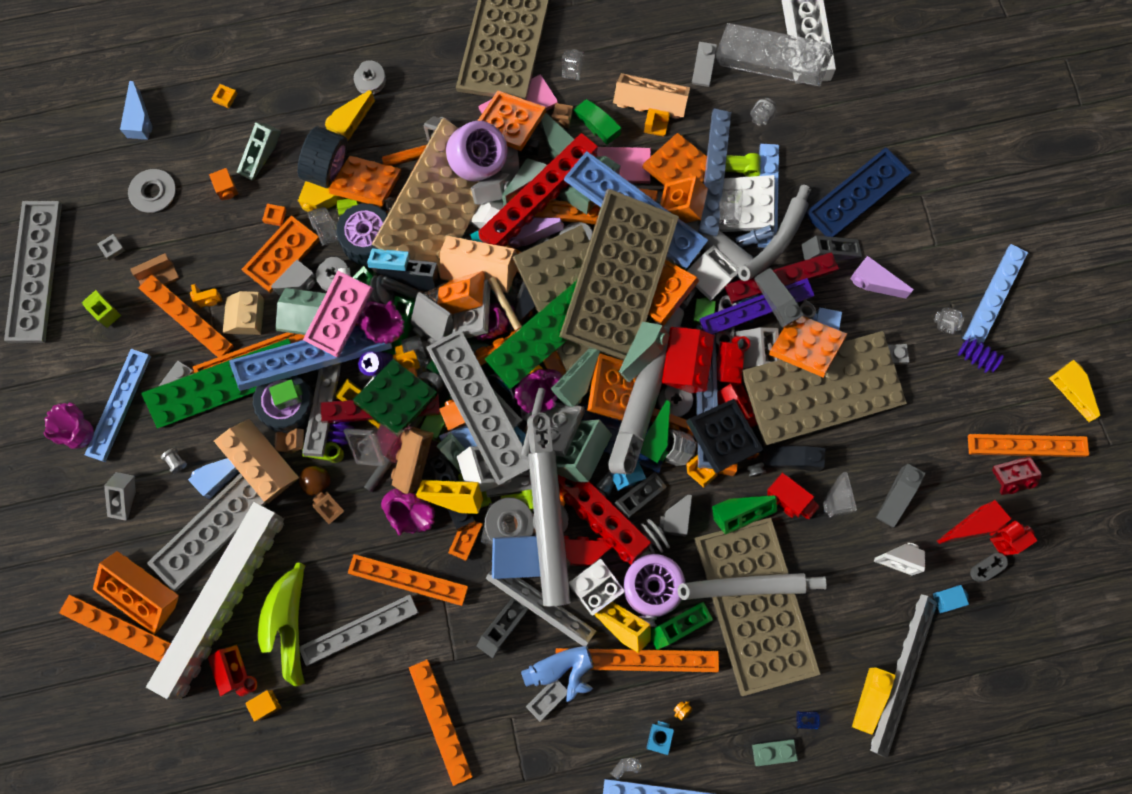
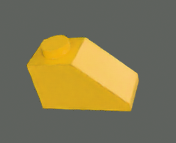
(316, 197)

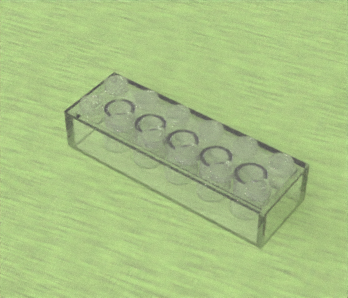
(774, 54)

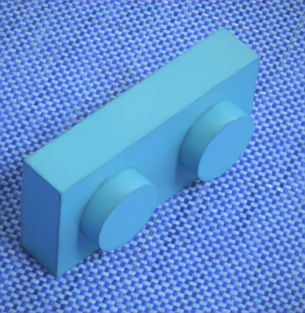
(388, 259)

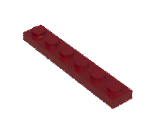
(810, 269)
(348, 411)

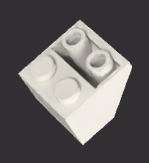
(713, 272)
(596, 587)

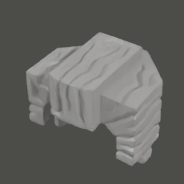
(682, 449)

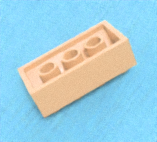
(652, 94)
(465, 257)
(256, 460)

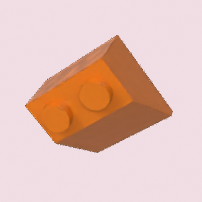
(685, 198)
(462, 293)

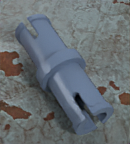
(755, 236)

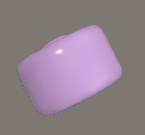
(488, 146)
(664, 573)

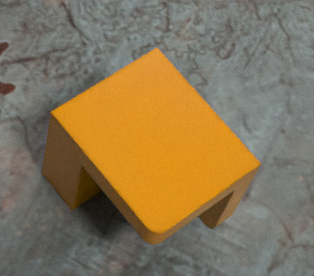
(656, 122)
(263, 705)

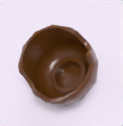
(314, 480)

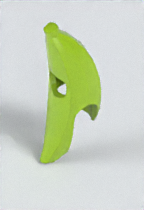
(281, 614)

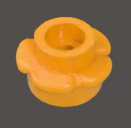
(683, 710)

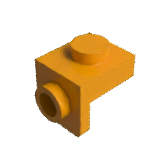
(206, 298)
(406, 359)
(701, 475)

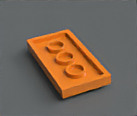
(286, 246)

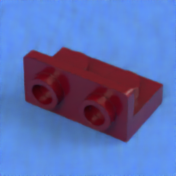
(1017, 475)

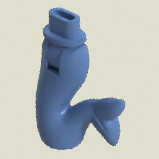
(555, 666)

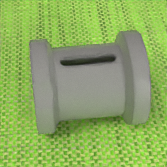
(173, 460)

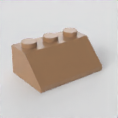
(411, 459)

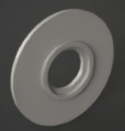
(145, 178)
(506, 507)

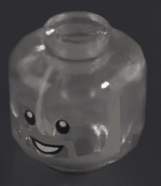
(763, 111)
(949, 320)

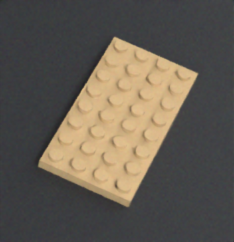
(430, 205)

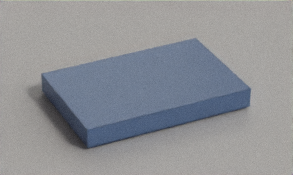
(515, 557)

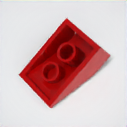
(985, 520)

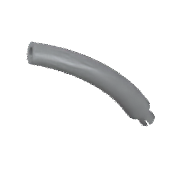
(782, 238)
(751, 586)

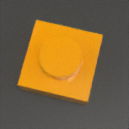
(224, 96)

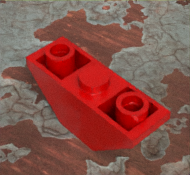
(585, 552)

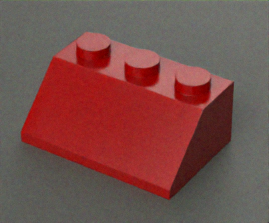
(688, 359)

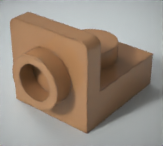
(562, 115)
(290, 441)
(327, 507)

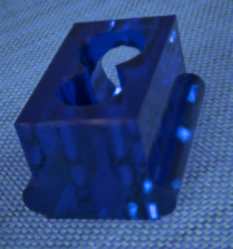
(808, 715)

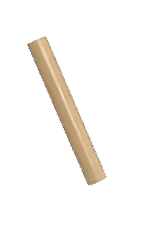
(504, 303)

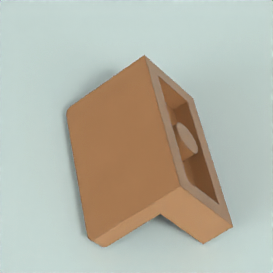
(160, 267)

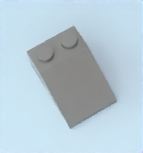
(430, 319)

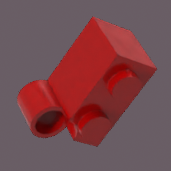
(731, 360)
(737, 392)
(793, 497)
(1013, 538)
(230, 672)

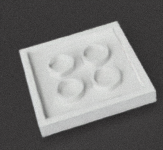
(757, 202)

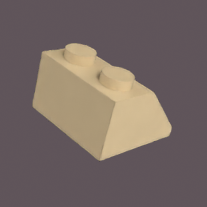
(243, 313)

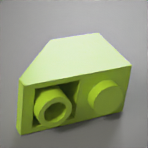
(101, 309)

